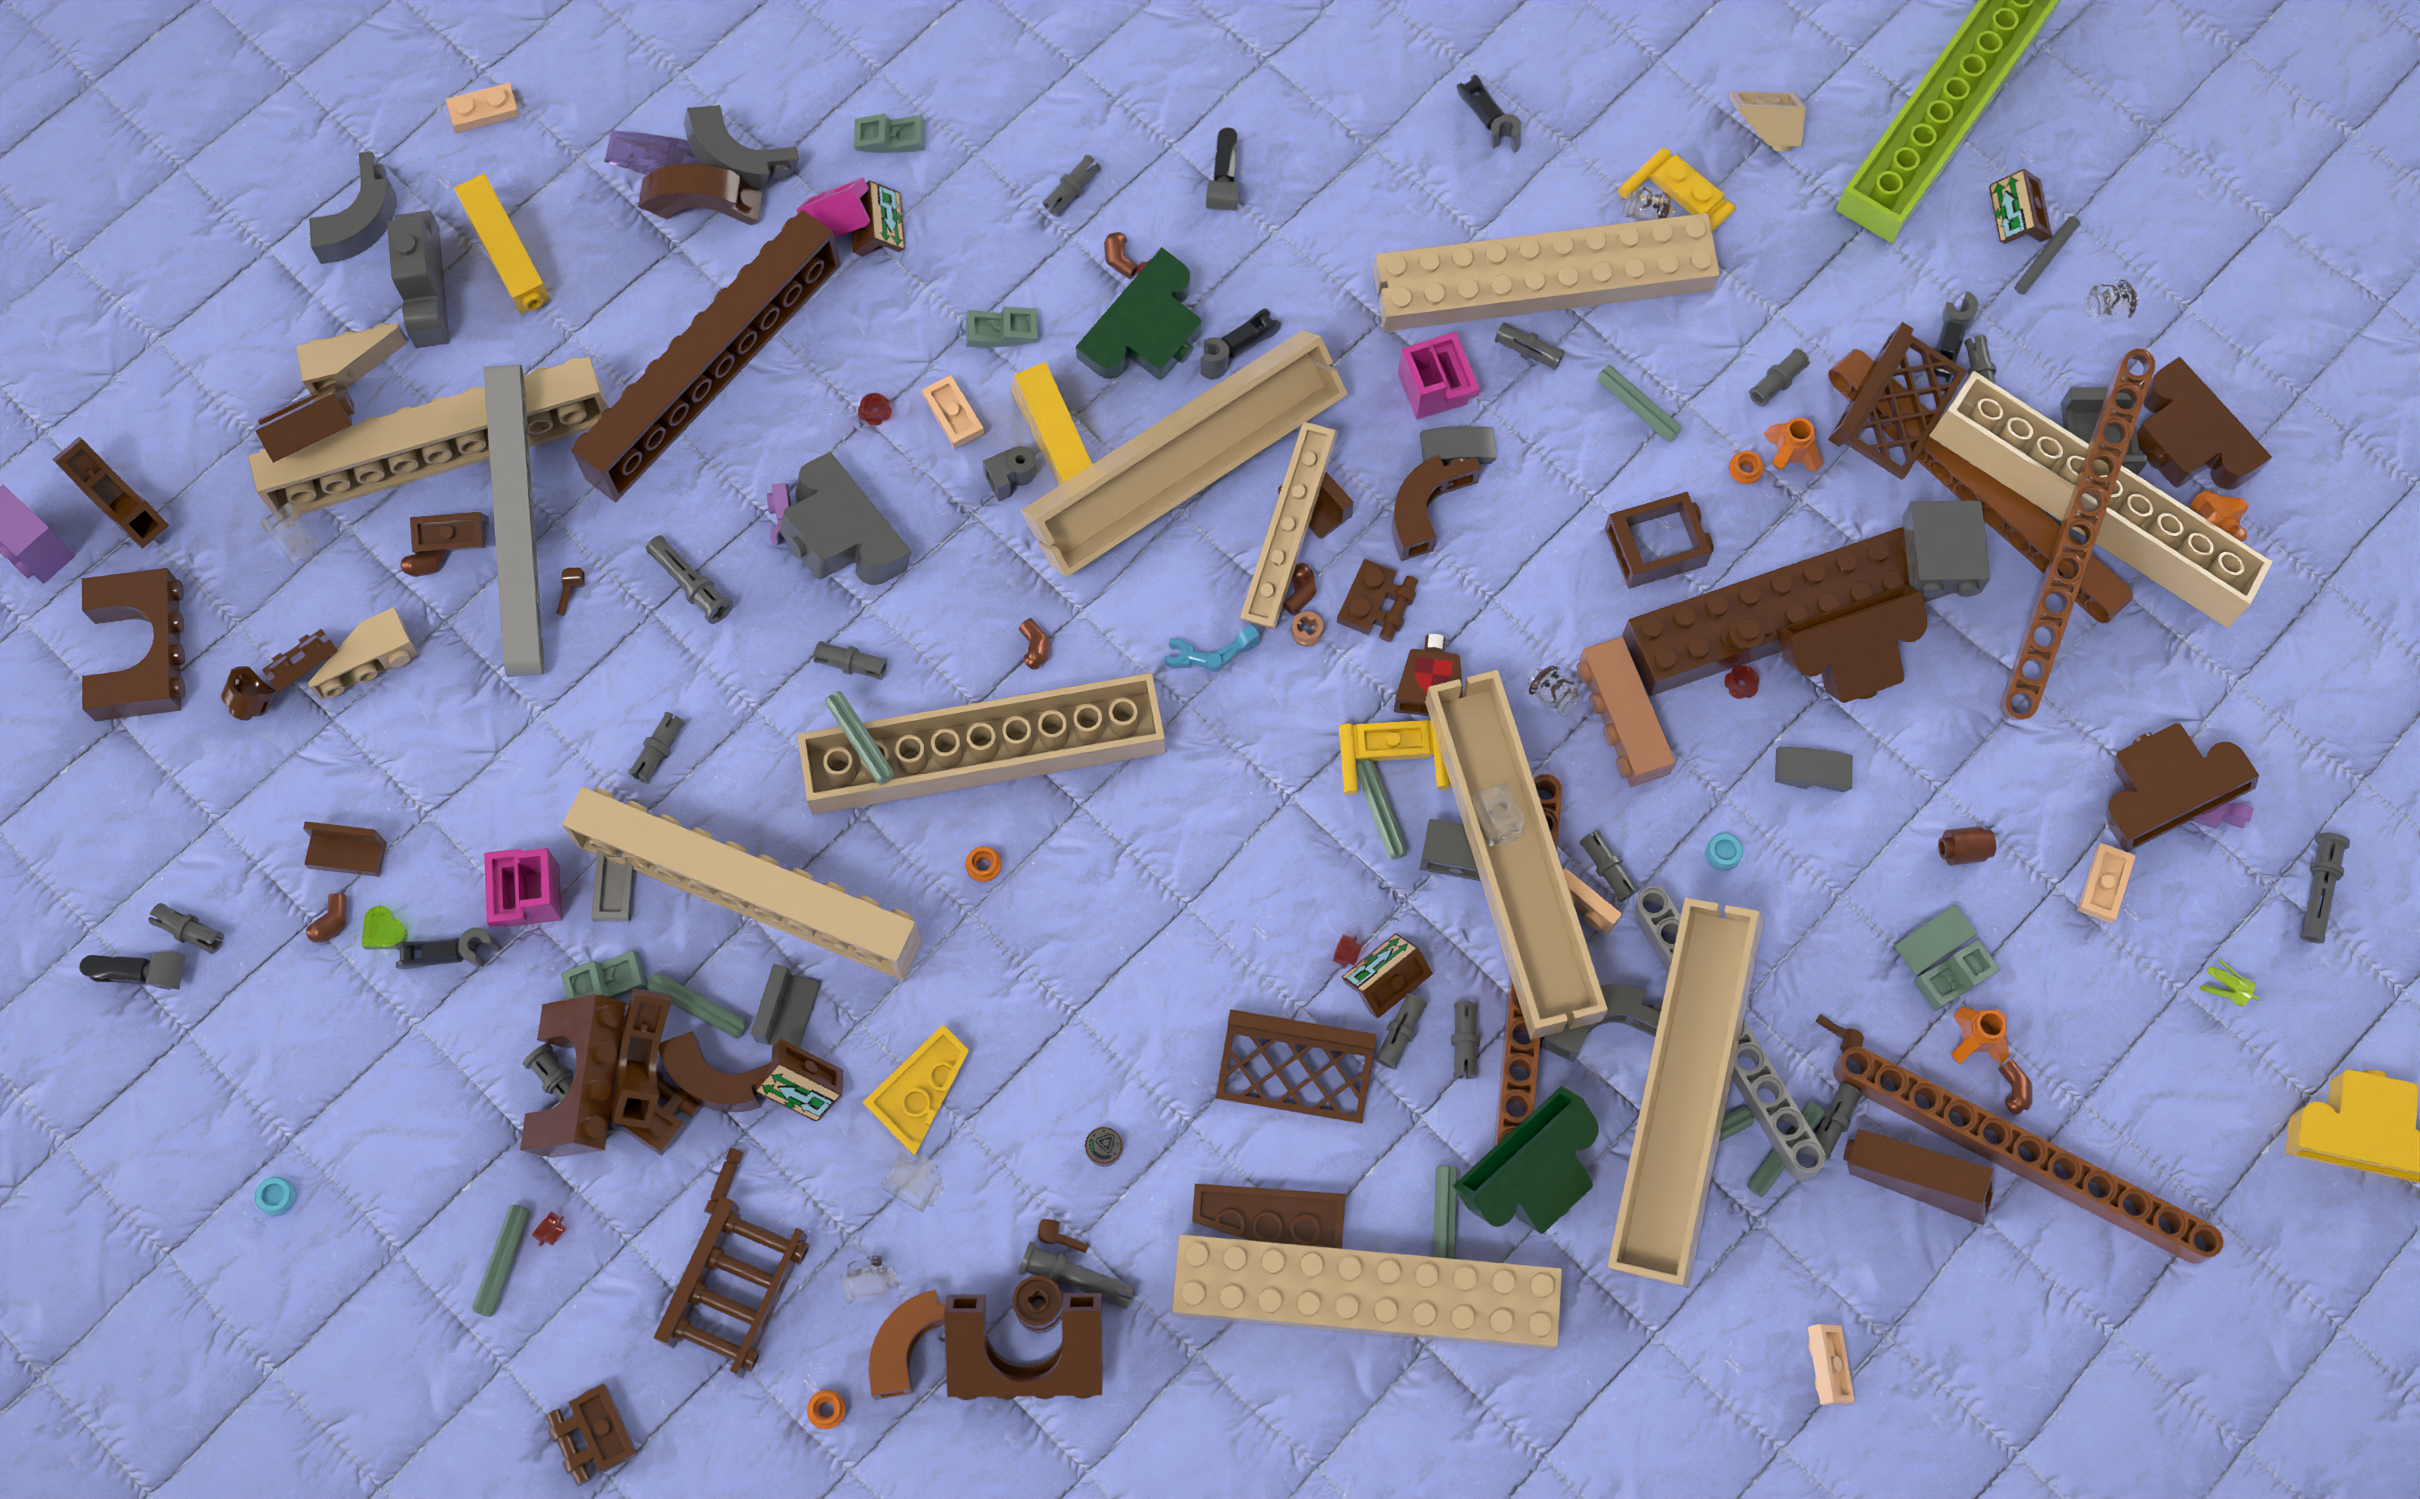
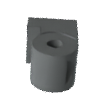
(1008, 469)

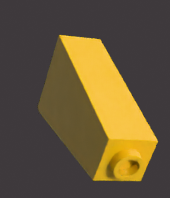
(502, 243)
(1050, 422)

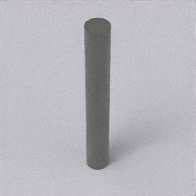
(2047, 255)

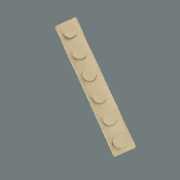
(1288, 525)

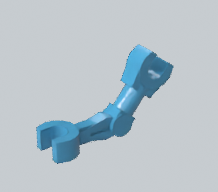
(1244, 641)

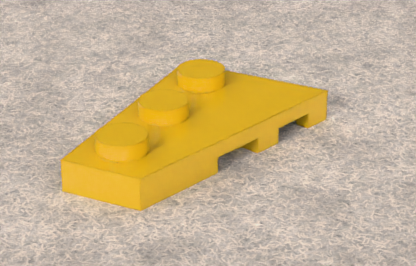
(917, 1088)

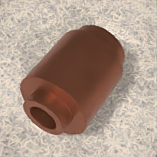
(1967, 845)

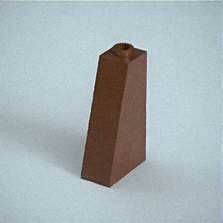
(1922, 1174)

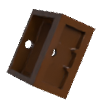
(1627, 553)

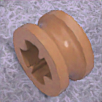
(1311, 619)

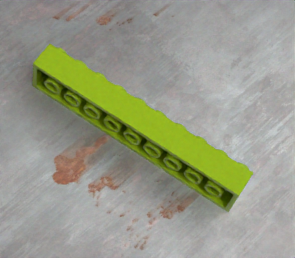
(1942, 113)

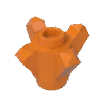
(1795, 444)
(2222, 512)
(1982, 1033)

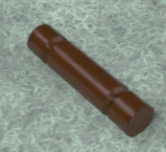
(724, 1179)

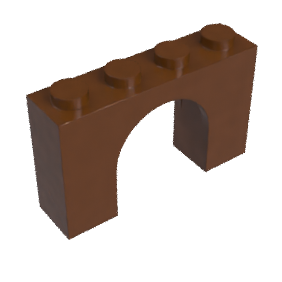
(305, 421)
(155, 681)
(582, 1118)
(979, 1371)

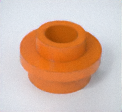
(1748, 459)
(983, 854)
(815, 1404)

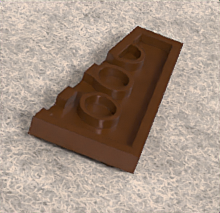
(1272, 1214)

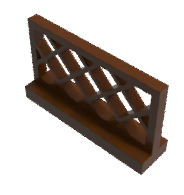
(1879, 379)
(1301, 1034)

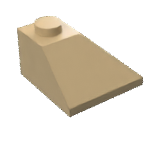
(1773, 115)

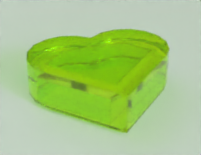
(382, 929)

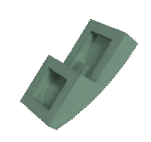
(884, 135)
(1004, 329)
(1935, 940)
(1957, 975)
(608, 978)

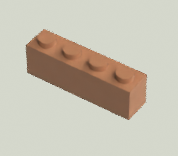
(1626, 712)

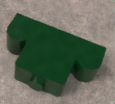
(1145, 323)
(1534, 1166)

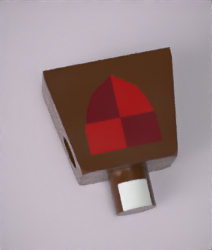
(1423, 670)

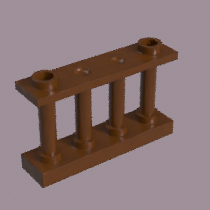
(710, 1256)

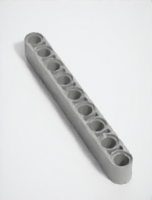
(514, 520)
(1746, 1081)

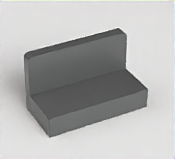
(784, 1008)

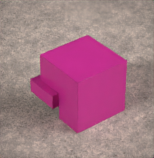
(1436, 375)
(522, 887)

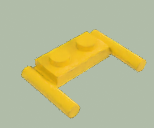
(1682, 185)
(1387, 743)

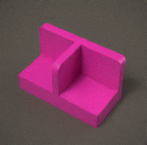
(839, 207)

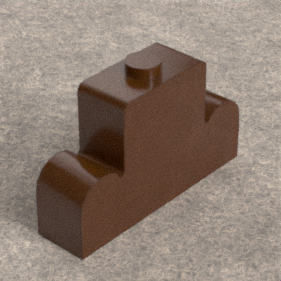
(2196, 432)
(1856, 642)
(2173, 784)

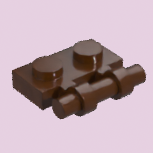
(1367, 596)
(299, 660)
(665, 1125)
(602, 1429)

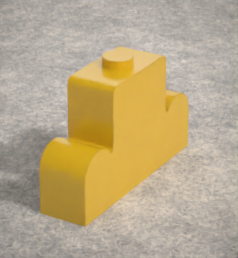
(2362, 1127)

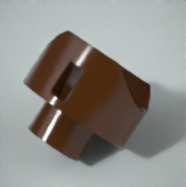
(246, 694)

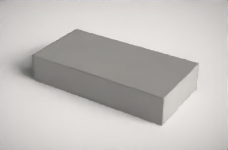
(612, 890)

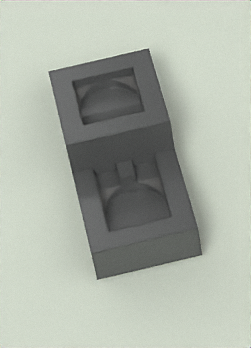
(1459, 443)
(1815, 767)

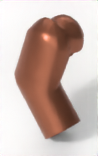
(1115, 255)
(422, 563)
(1304, 589)
(1039, 644)
(330, 923)
(2021, 1087)

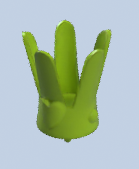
(2240, 987)

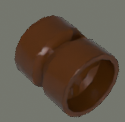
(1038, 1304)

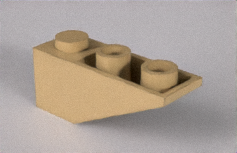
(347, 356)
(369, 650)

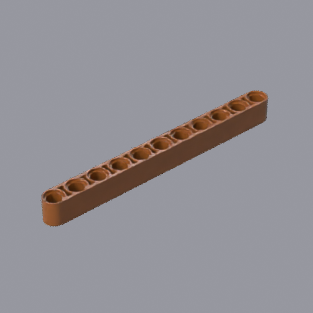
(2006, 511)
(2089, 522)
(1512, 1052)
(2044, 1156)

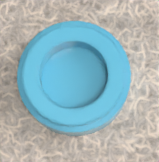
(1724, 851)
(275, 1196)

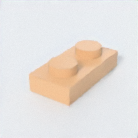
(482, 107)
(952, 412)
(2106, 883)
(1596, 910)
(1830, 1364)

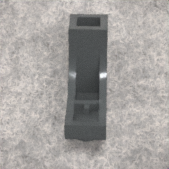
(716, 147)
(362, 223)
(1623, 1007)

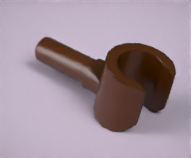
(570, 578)
(1850, 1036)
(1049, 1234)

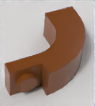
(896, 1340)

